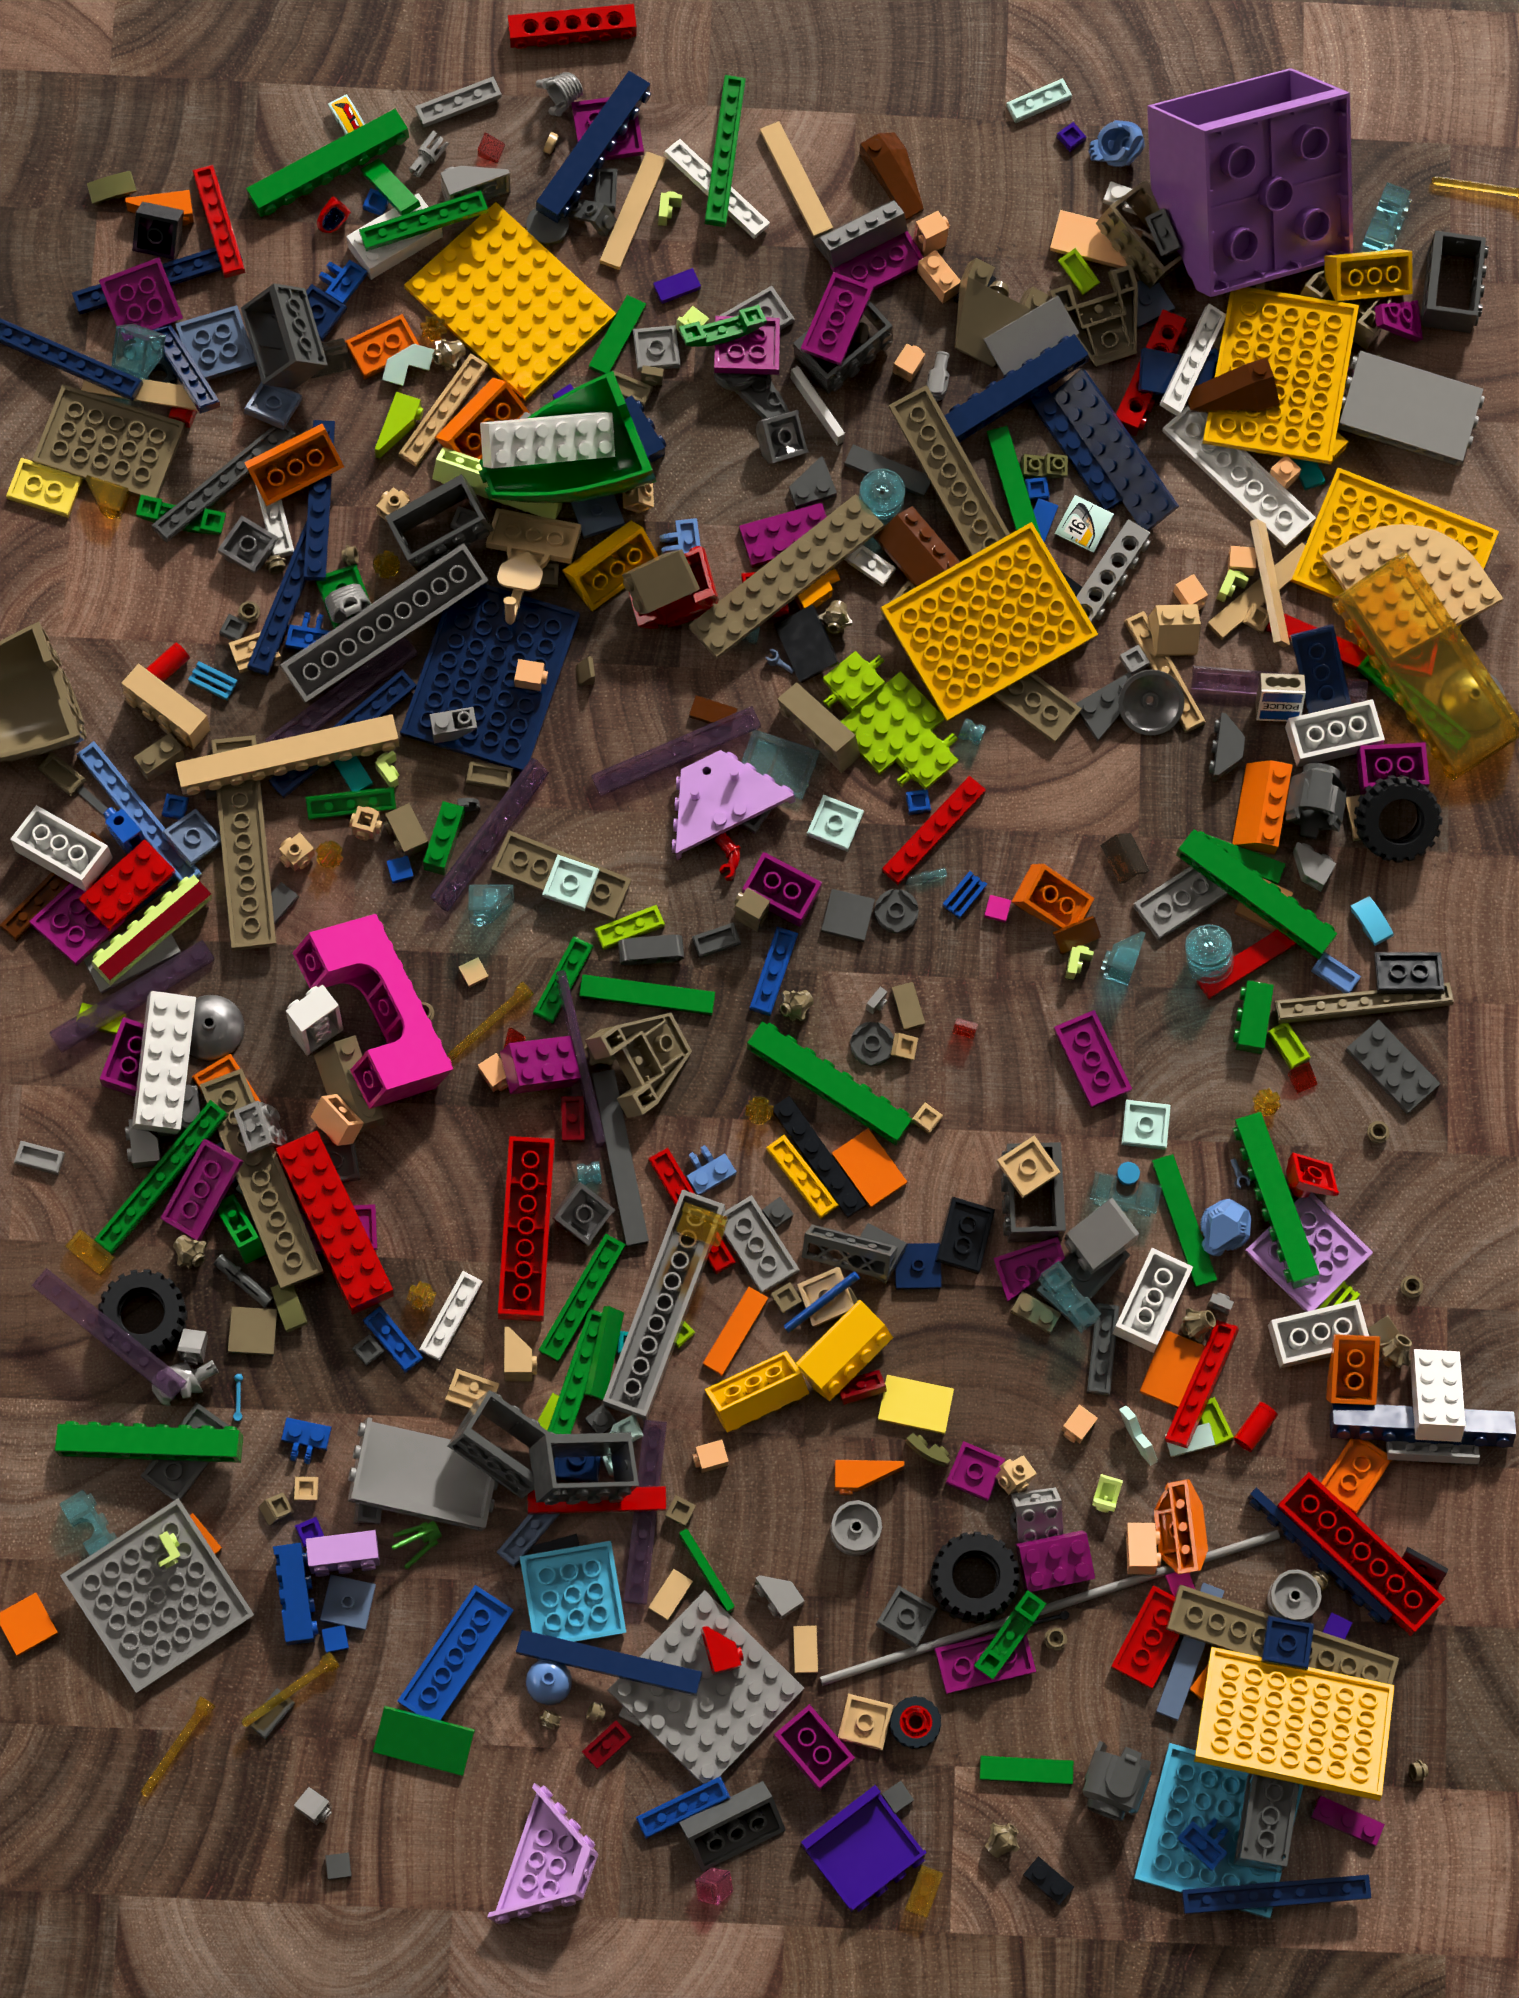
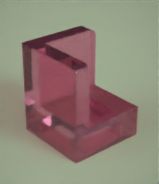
(714, 1886)

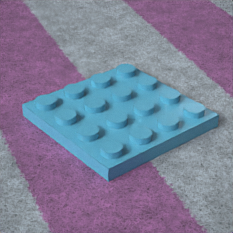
(573, 1592)

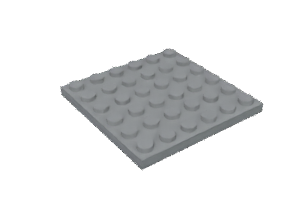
(152, 1613)
(730, 1707)

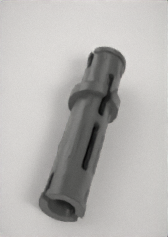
(243, 1280)

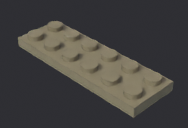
(532, 863)

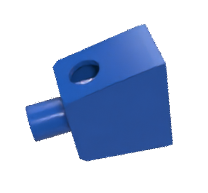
(123, 829)

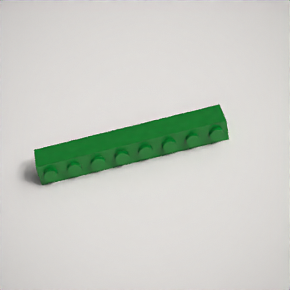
(327, 163)
(1256, 893)
(829, 1083)
(1276, 1200)
(149, 1442)

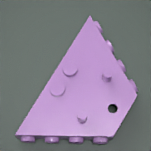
(721, 799)
(549, 1863)

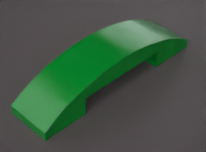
(724, 330)
(207, 523)
(1010, 1635)

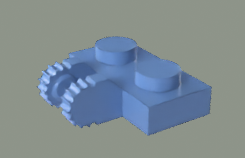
(686, 535)
(711, 1174)

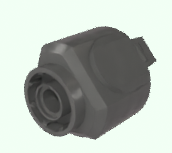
(1316, 799)
(1116, 1783)

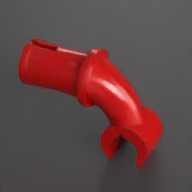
(732, 853)

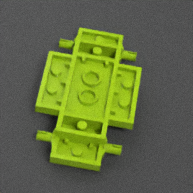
(890, 721)

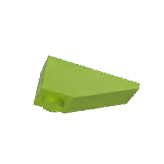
(399, 421)

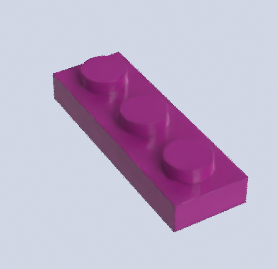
(1347, 1821)

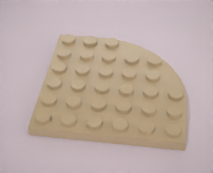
(1443, 562)

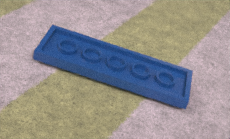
(456, 1655)

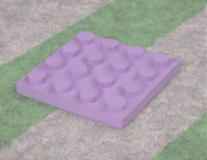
(1333, 1246)

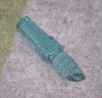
(926, 876)

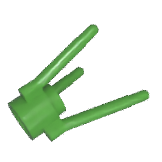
(427, 1532)

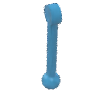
(237, 1415)

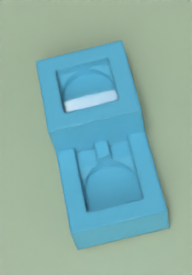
(1373, 921)

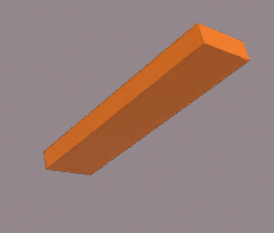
(735, 1331)

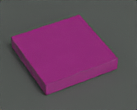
(975, 1471)

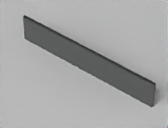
(92, 799)

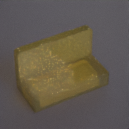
(702, 1224)

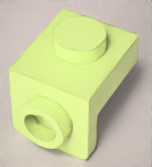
(1107, 1493)
(170, 1544)

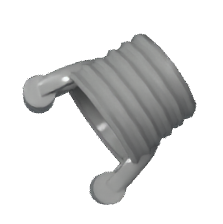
(562, 90)
(346, 602)

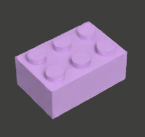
(343, 1553)

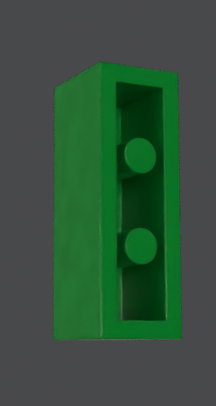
(444, 838)
(1253, 1017)

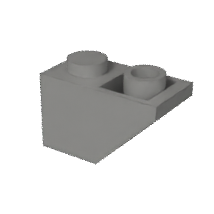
(452, 724)
(1313, 867)
(144, 1147)
(192, 1346)
(780, 1594)
(313, 1806)

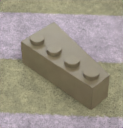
(820, 727)

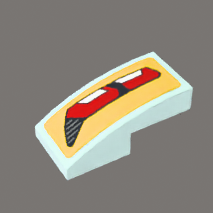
(346, 114)

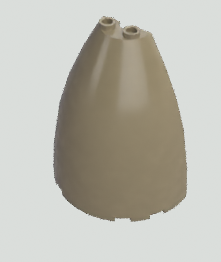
(35, 698)

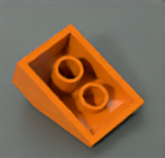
(1052, 897)
(1353, 1370)

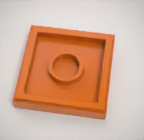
(27, 1624)

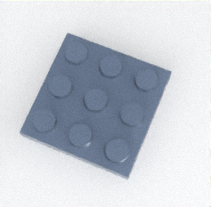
(217, 342)

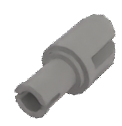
(427, 155)
(938, 376)

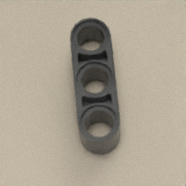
(651, 949)

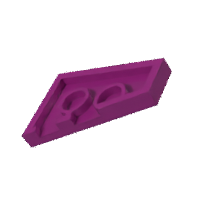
(1400, 319)
(1024, 1266)

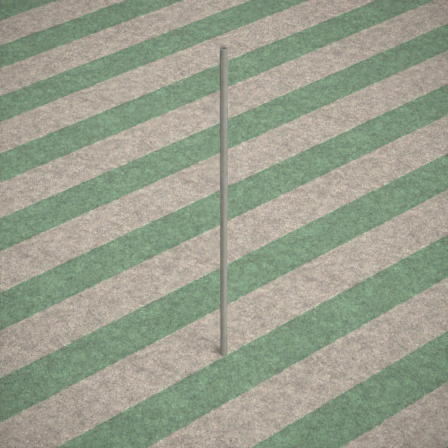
(1050, 1607)

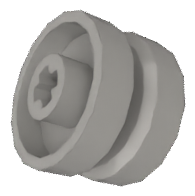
(852, 1541)
(1300, 1584)

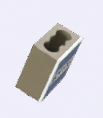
(1279, 696)

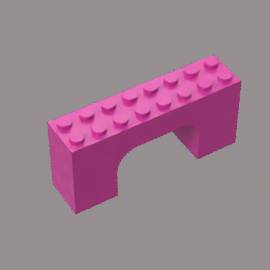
(365, 958)

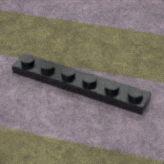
(818, 1157)

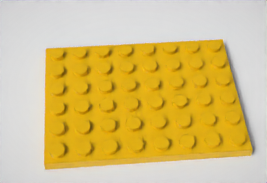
(510, 301)
(1309, 356)
(1360, 505)
(989, 621)
(1295, 1724)

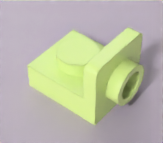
(667, 202)
(693, 315)
(1232, 579)
(387, 772)
(1074, 964)

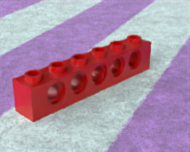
(580, 18)
(1167, 324)

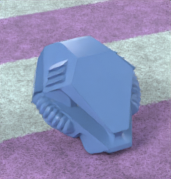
(1117, 144)
(1225, 1227)

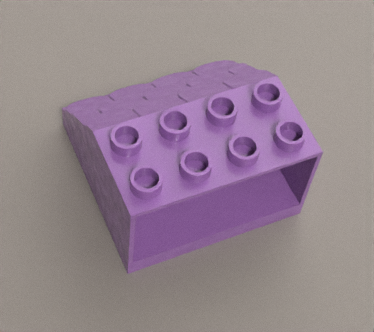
(1254, 177)

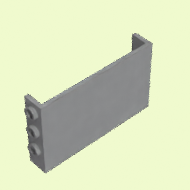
(1410, 408)
(418, 1477)

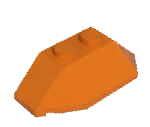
(1181, 1527)

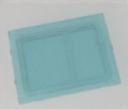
(782, 760)

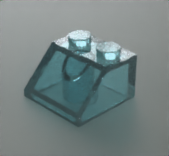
(137, 350)
(489, 902)
(1122, 959)

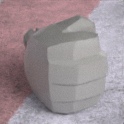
(193, 1379)

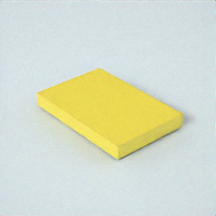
(44, 488)
(916, 1404)

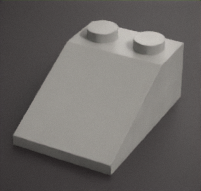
(468, 179)

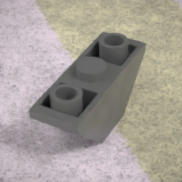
(1227, 747)

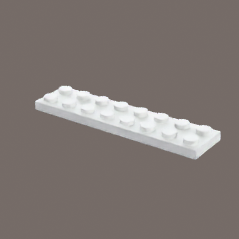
(1241, 478)

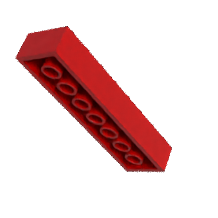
(334, 1222)
(526, 1229)
(1361, 1553)

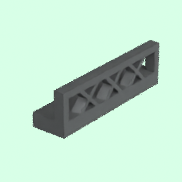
(850, 1244)

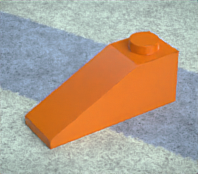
(178, 200)
(858, 1474)

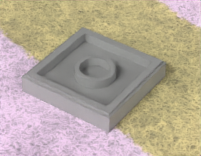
(656, 347)

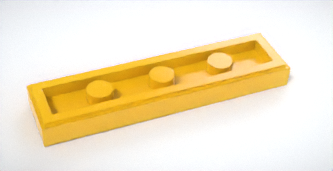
(802, 1177)

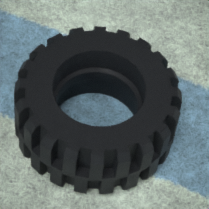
(1418, 838)
(153, 1285)
(982, 1547)

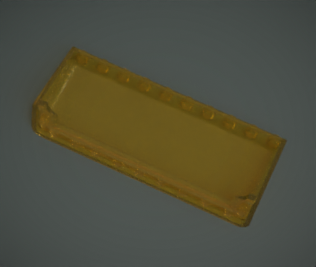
(1428, 666)

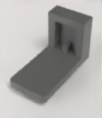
(595, 213)

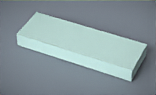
(1039, 100)

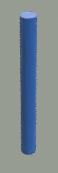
(822, 1301)

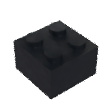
(158, 230)

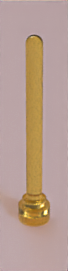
(1477, 186)
(521, 993)
(327, 1664)
(202, 1708)

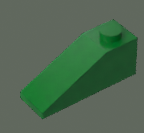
(240, 1229)

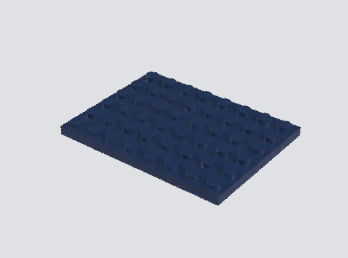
(476, 666)

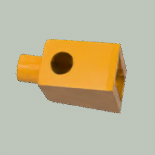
(819, 591)

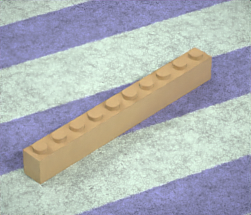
(287, 754)

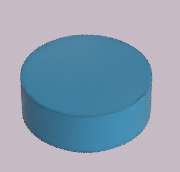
(1128, 1173)

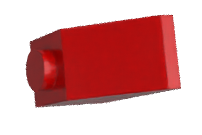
(721, 1651)

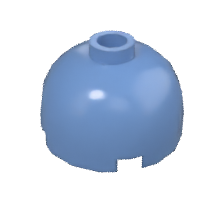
(548, 1682)

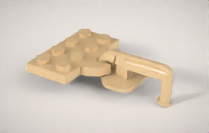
(529, 547)

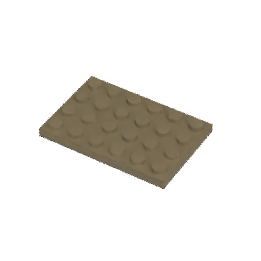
(109, 441)

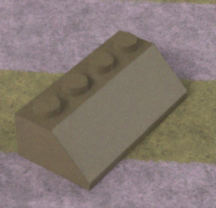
(334, 1068)

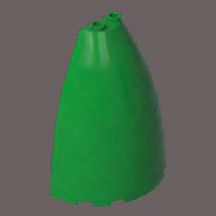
(580, 478)

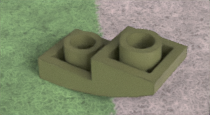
(111, 187)
(1044, 466)
(289, 1307)
(935, 1454)

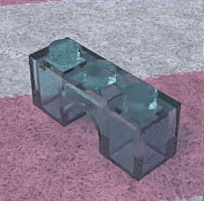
(1393, 203)
(1144, 1199)
(1075, 1306)
(81, 1509)

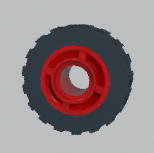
(926, 1712)

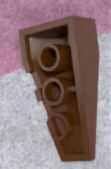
(892, 168)
(1242, 388)

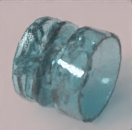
(884, 505)
(1209, 953)

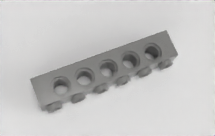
(1131, 535)

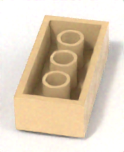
(165, 706)

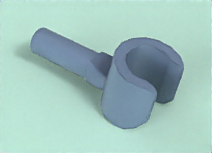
(777, 661)
(1238, 1173)

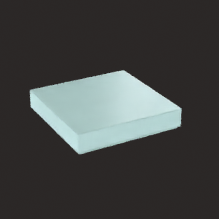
(835, 823)
(570, 882)
(1145, 1124)

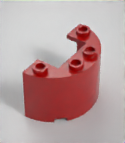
(687, 607)

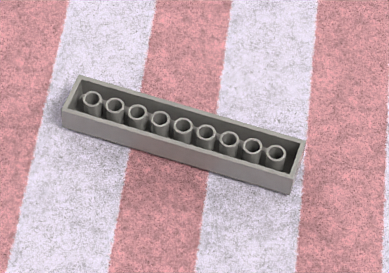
(383, 622)
(659, 1315)

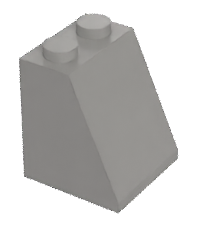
(1101, 1236)

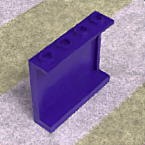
(863, 1849)

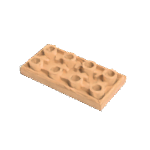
(1084, 235)

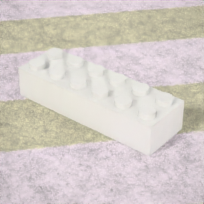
(547, 439)
(163, 1062)

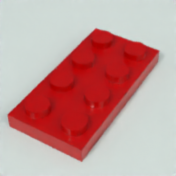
(127, 885)
(1148, 1641)

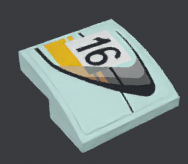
(1084, 523)

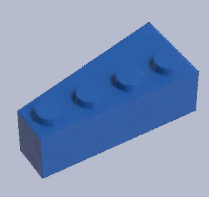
(294, 1594)

